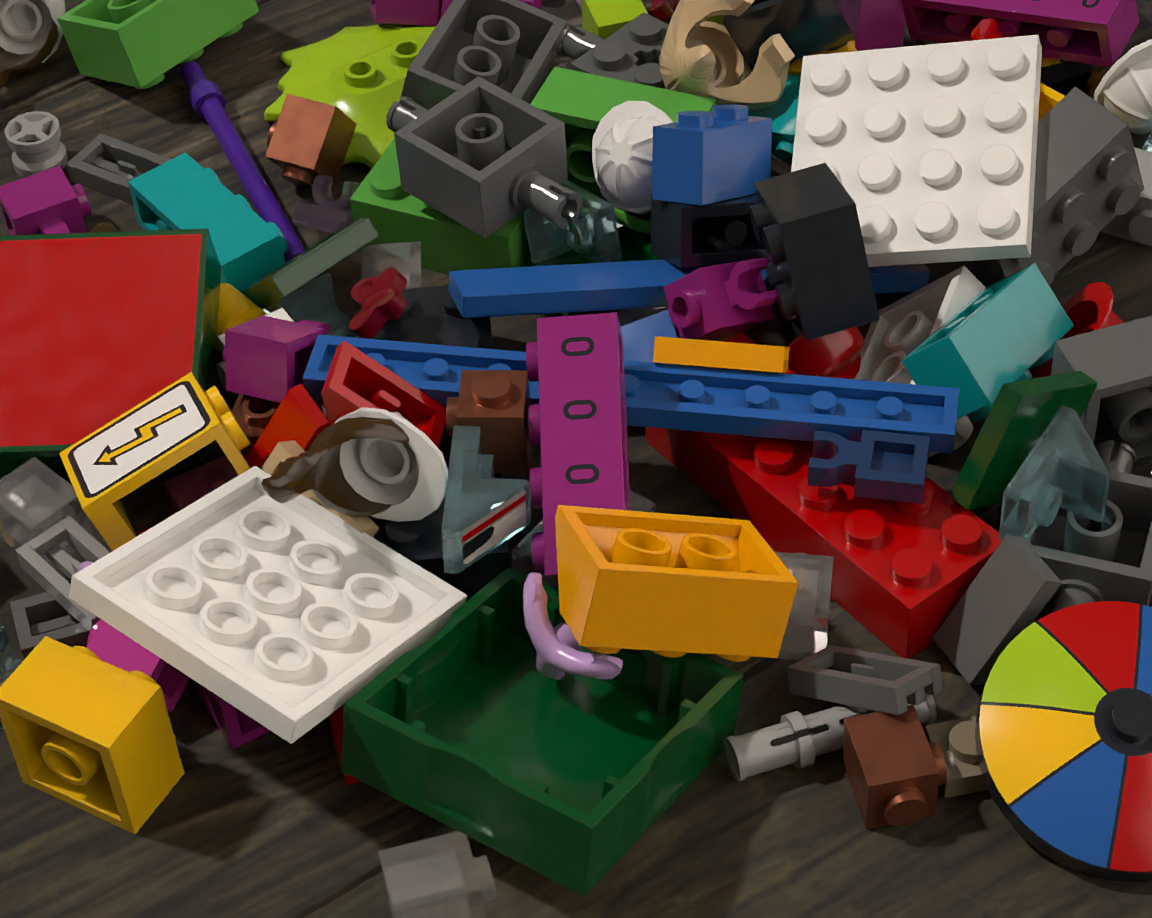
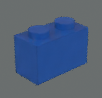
(710, 155)

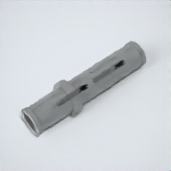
(799, 739)

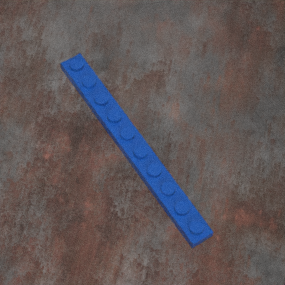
(690, 395)

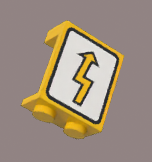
(144, 446)

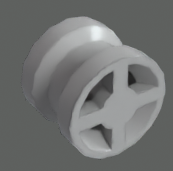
(35, 143)

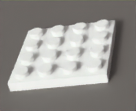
(929, 145)
(267, 602)

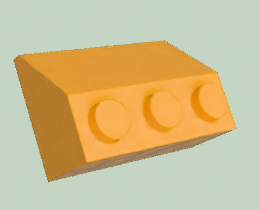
(670, 584)

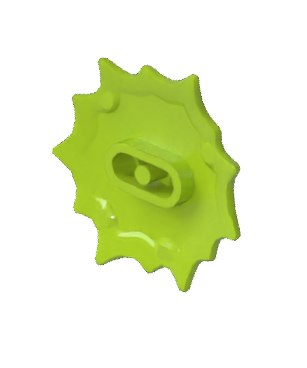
(359, 74)

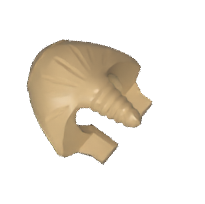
(705, 61)

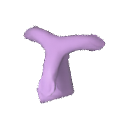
(557, 646)

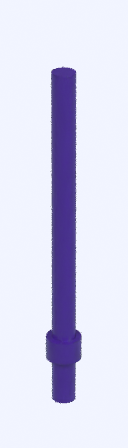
(210, 105)

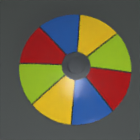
(1071, 737)

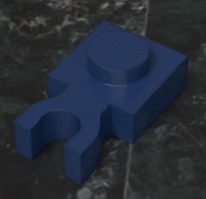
(880, 465)

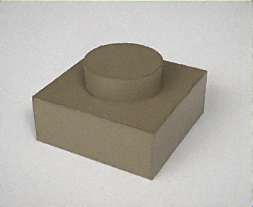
(960, 755)

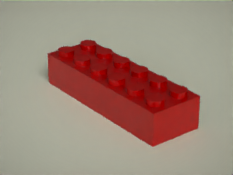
(894, 561)

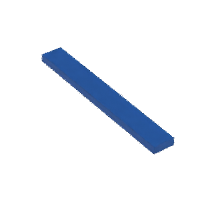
(605, 286)

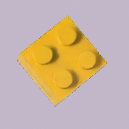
(90, 733)

